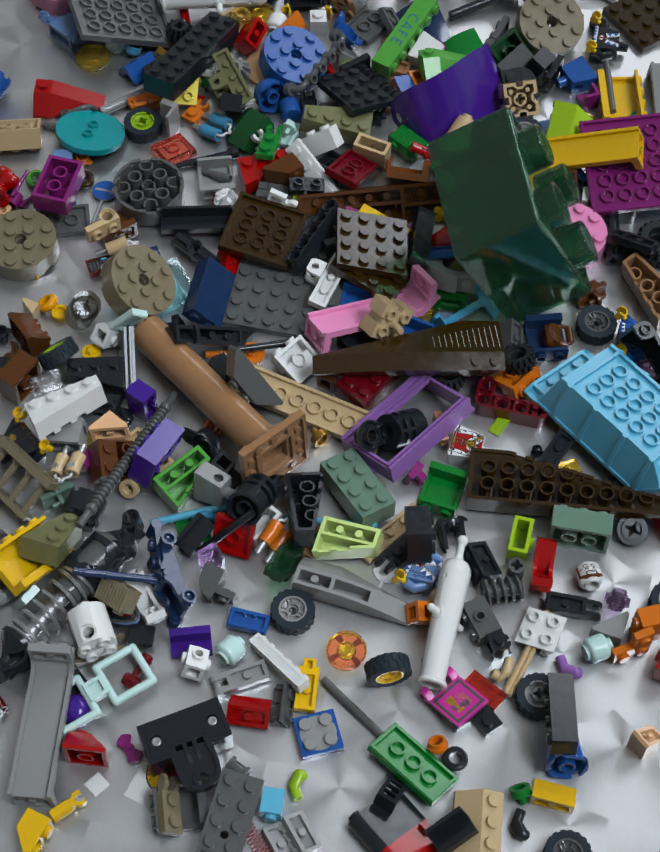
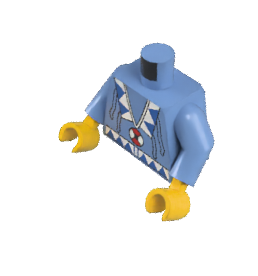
(419, 576)

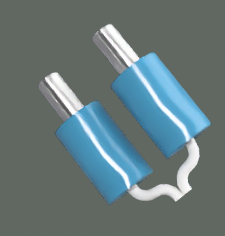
(212, 132)

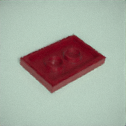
(351, 169)

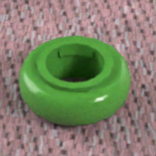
(31, 175)

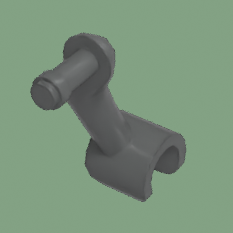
(79, 108)

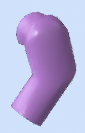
(564, 667)

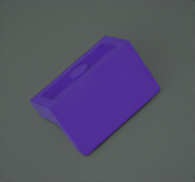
(183, 637)

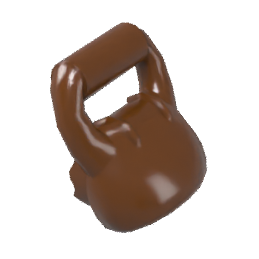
(552, 335)

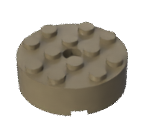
(565, 28)
(27, 245)
(137, 280)

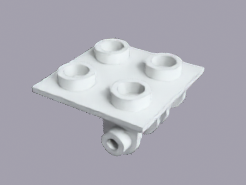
(541, 630)

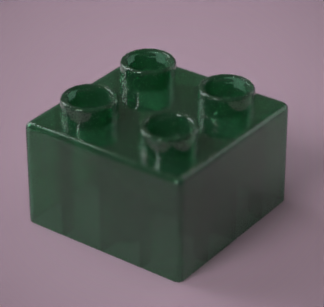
(512, 214)

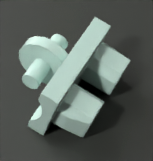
(290, 133)

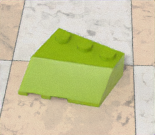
(565, 119)

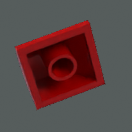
(84, 749)

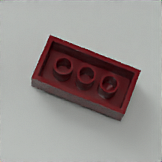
(364, 390)

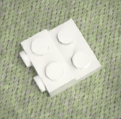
(295, 359)

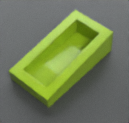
(498, 426)

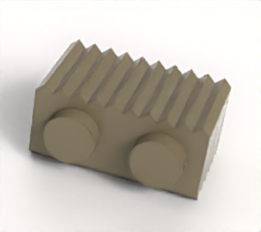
(118, 595)

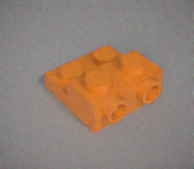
(515, 385)

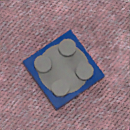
(318, 734)

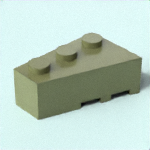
(51, 540)

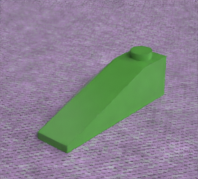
(435, 61)

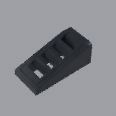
(386, 801)

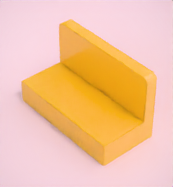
(553, 796)

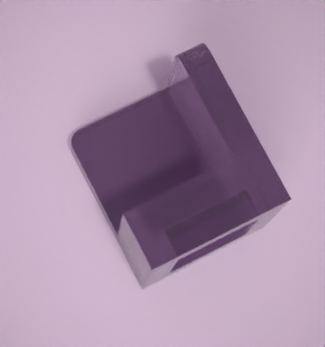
(212, 555)

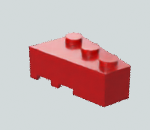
(251, 170)

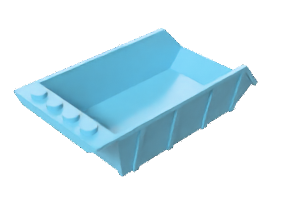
(609, 411)

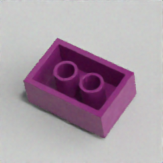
(58, 185)

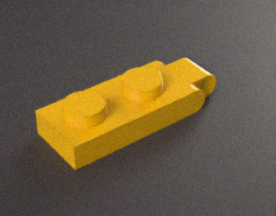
(306, 700)

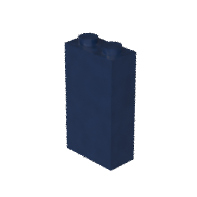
(208, 293)

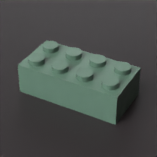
(357, 488)

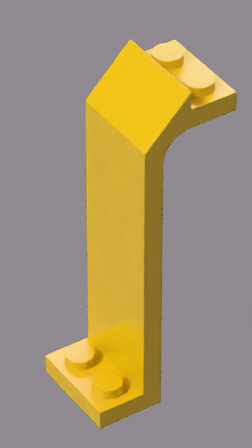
(599, 148)

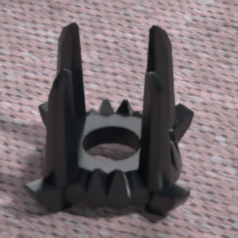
(444, 526)

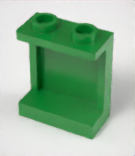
(443, 489)

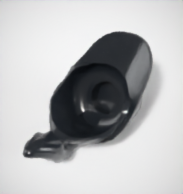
(205, 439)

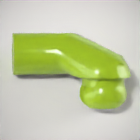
(294, 782)

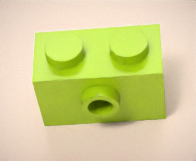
(520, 538)

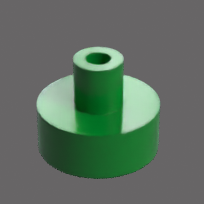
(520, 792)

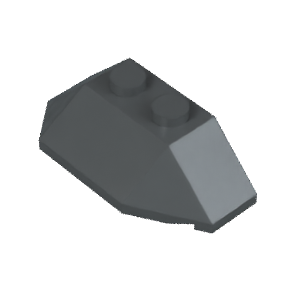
(248, 379)

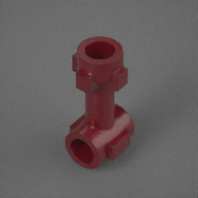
(131, 680)

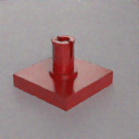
(238, 542)

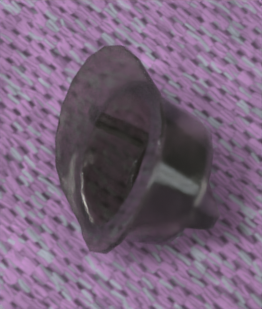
(82, 310)

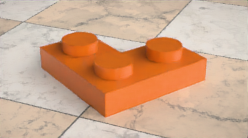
(637, 646)

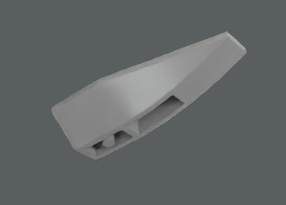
(347, 590)

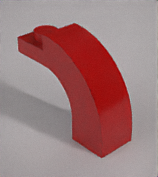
(543, 564)

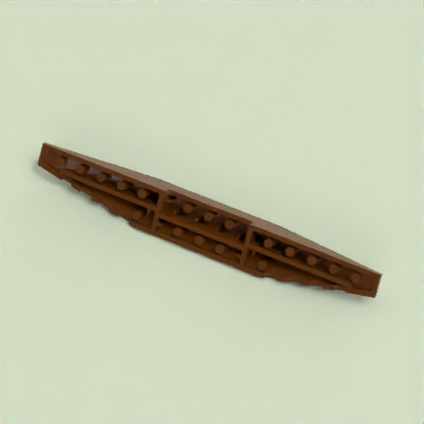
(391, 200)

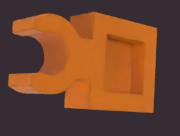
(194, 114)

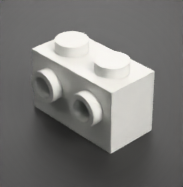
(323, 140)

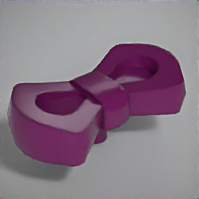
(133, 755)

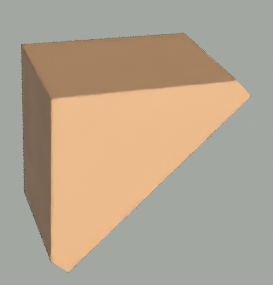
(109, 427)
(644, 741)

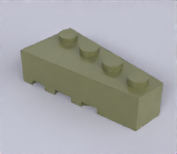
(348, 125)

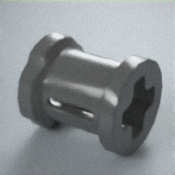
(516, 563)
(235, 765)

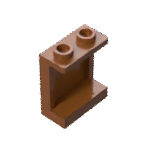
(407, 173)

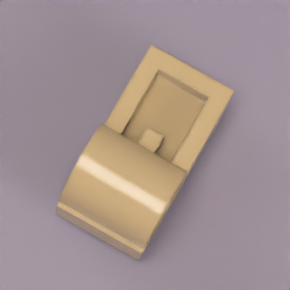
(108, 224)

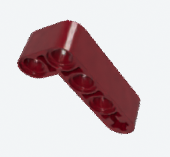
(510, 409)

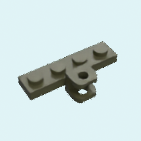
(229, 78)

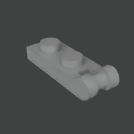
(239, 678)

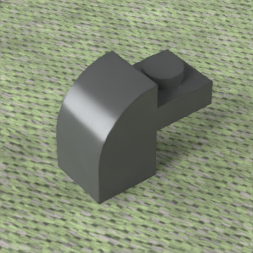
(210, 582)

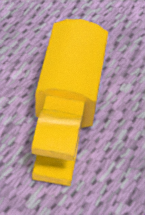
(66, 807)

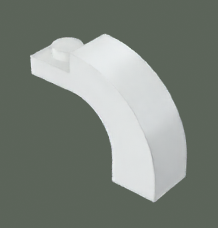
(150, 610)

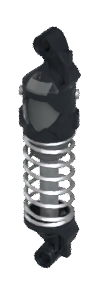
(99, 551)

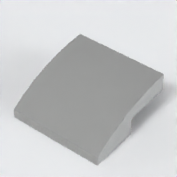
(291, 835)

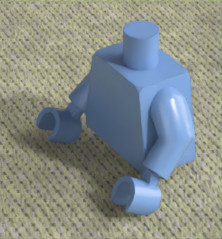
(62, 29)

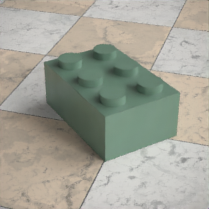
(581, 528)

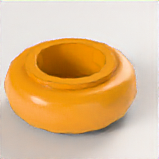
(48, 302)

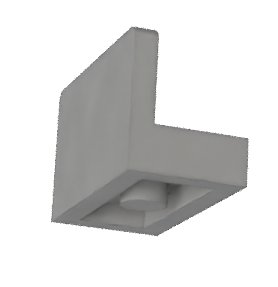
(170, 116)

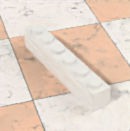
(279, 663)

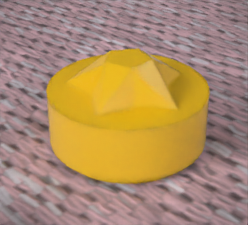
(91, 350)

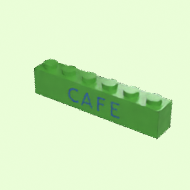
(404, 36)

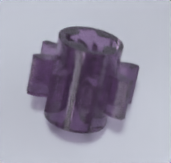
(617, 599)

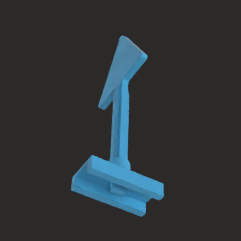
(482, 301)

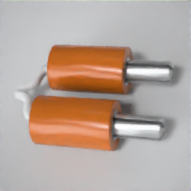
(273, 536)

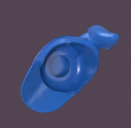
(351, 38)

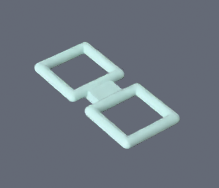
(99, 686)

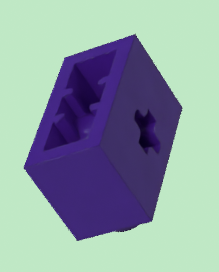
(141, 400)

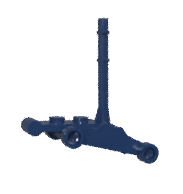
(164, 576)

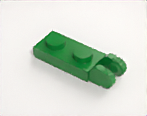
(269, 143)

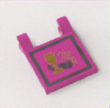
(457, 701)

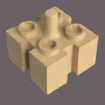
(520, 98)
(386, 317)

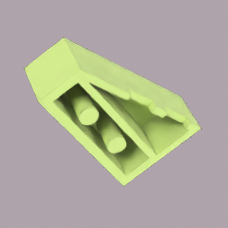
(346, 540)

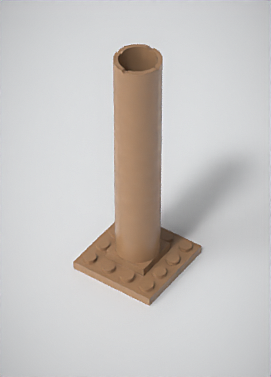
(262, 446)

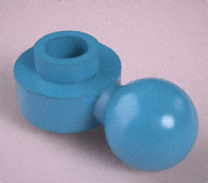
(133, 50)

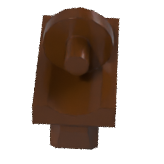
(594, 297)

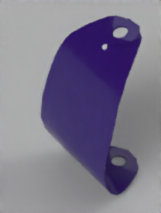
(462, 88)

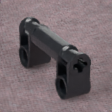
(618, 252)

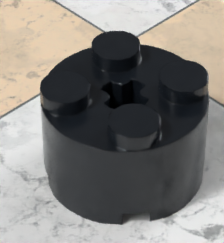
(77, 501)

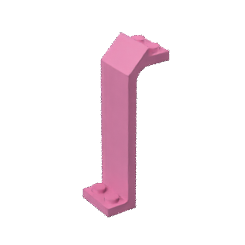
(345, 319)

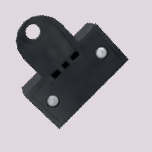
(188, 743)

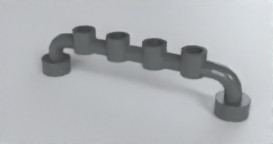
(338, 45)

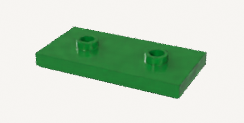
(413, 764)

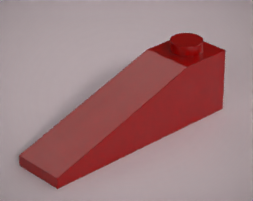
(54, 96)

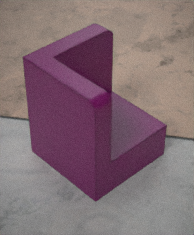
(590, 99)

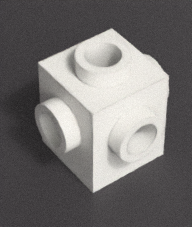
(105, 336)
(195, 662)

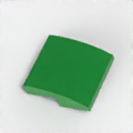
(463, 42)

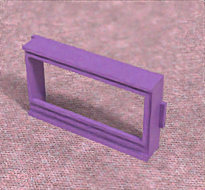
(424, 441)

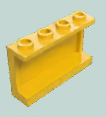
(627, 95)
(16, 571)

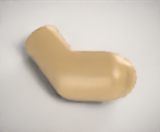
(504, 672)

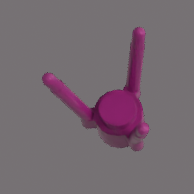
(16, 197)

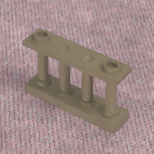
(33, 470)

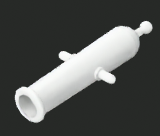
(203, 4)
(445, 619)

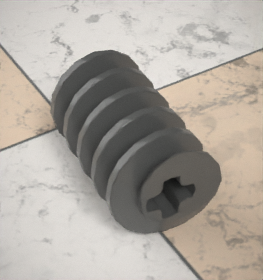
(502, 589)

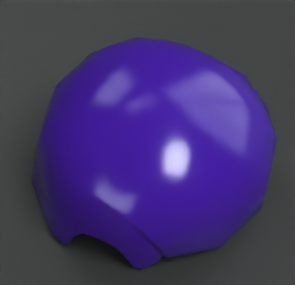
(77, 708)

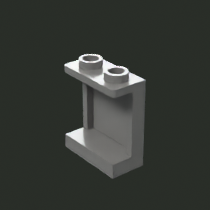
(209, 185)

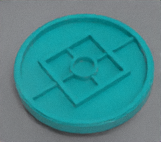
(90, 132)

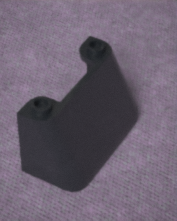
(645, 336)

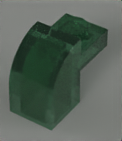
(284, 563)

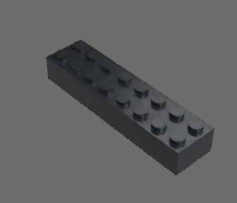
(190, 56)

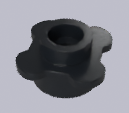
(6, 332)

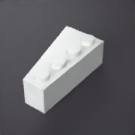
(65, 406)

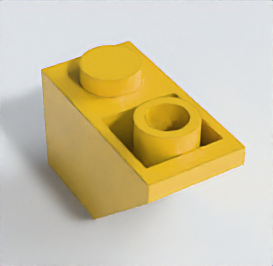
(33, 830)

